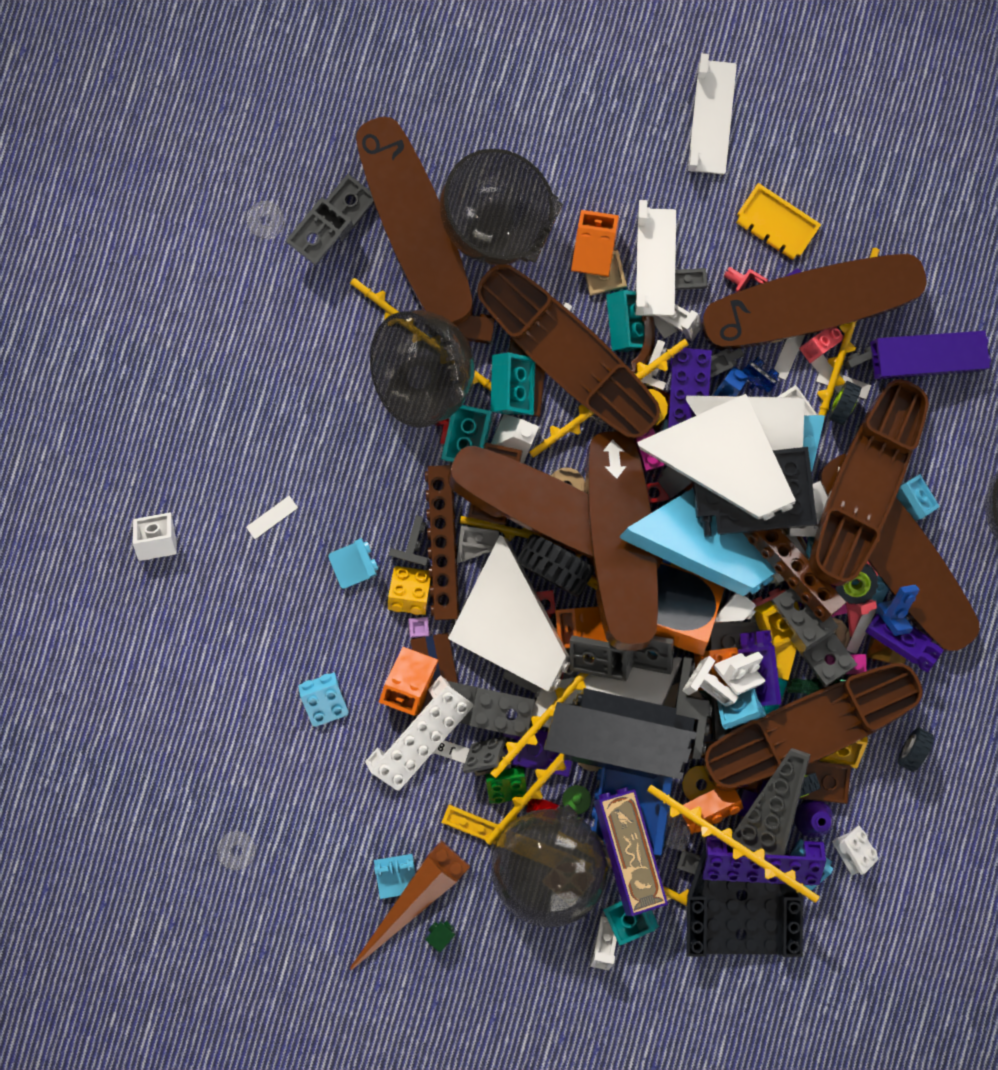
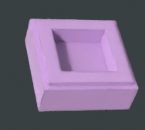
(418, 627)

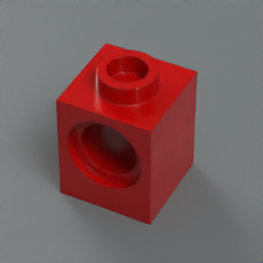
(662, 495)
(548, 595)

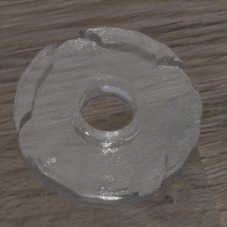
(261, 209)
(226, 856)

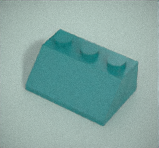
(625, 326)
(512, 384)
(466, 428)

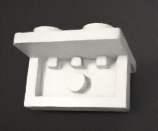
(741, 672)
(856, 851)

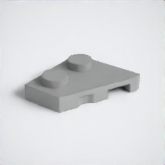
(475, 542)

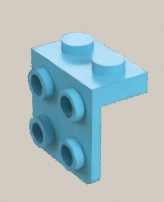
(353, 563)
(323, 699)

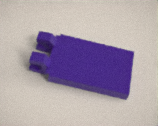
(912, 646)
(769, 691)
(535, 756)

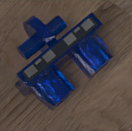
(759, 377)

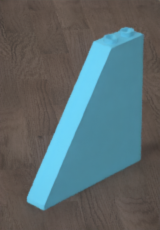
(679, 538)

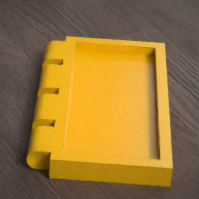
(778, 220)

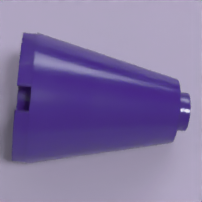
(808, 815)

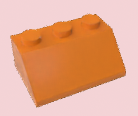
(714, 807)

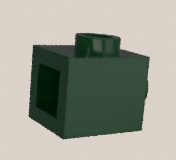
(440, 934)

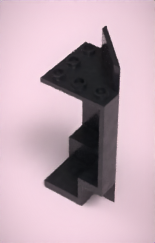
(621, 734)

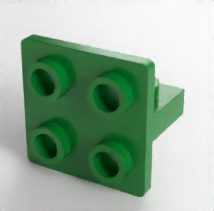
(506, 786)

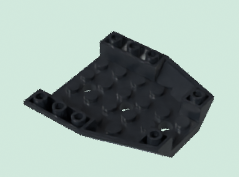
(767, 914)

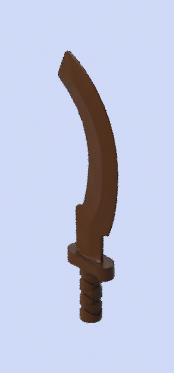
(649, 340)

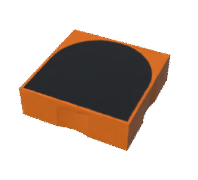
(686, 607)

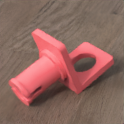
(742, 280)

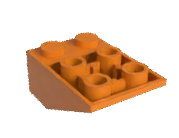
(595, 243)
(580, 623)
(409, 681)

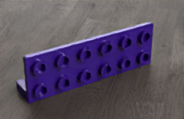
(689, 378)
(724, 867)

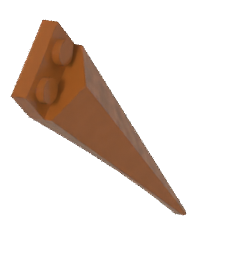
(432, 879)

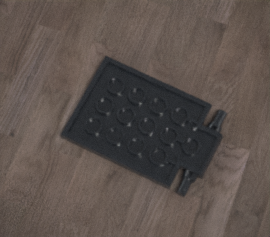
(733, 520)

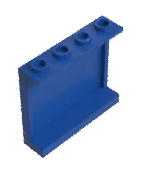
(652, 808)

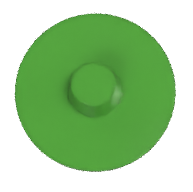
(578, 798)

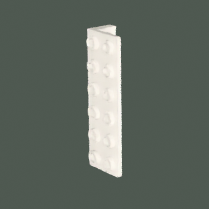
(712, 116)
(655, 261)
(421, 736)

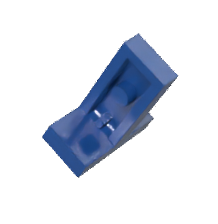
(732, 383)
(894, 611)

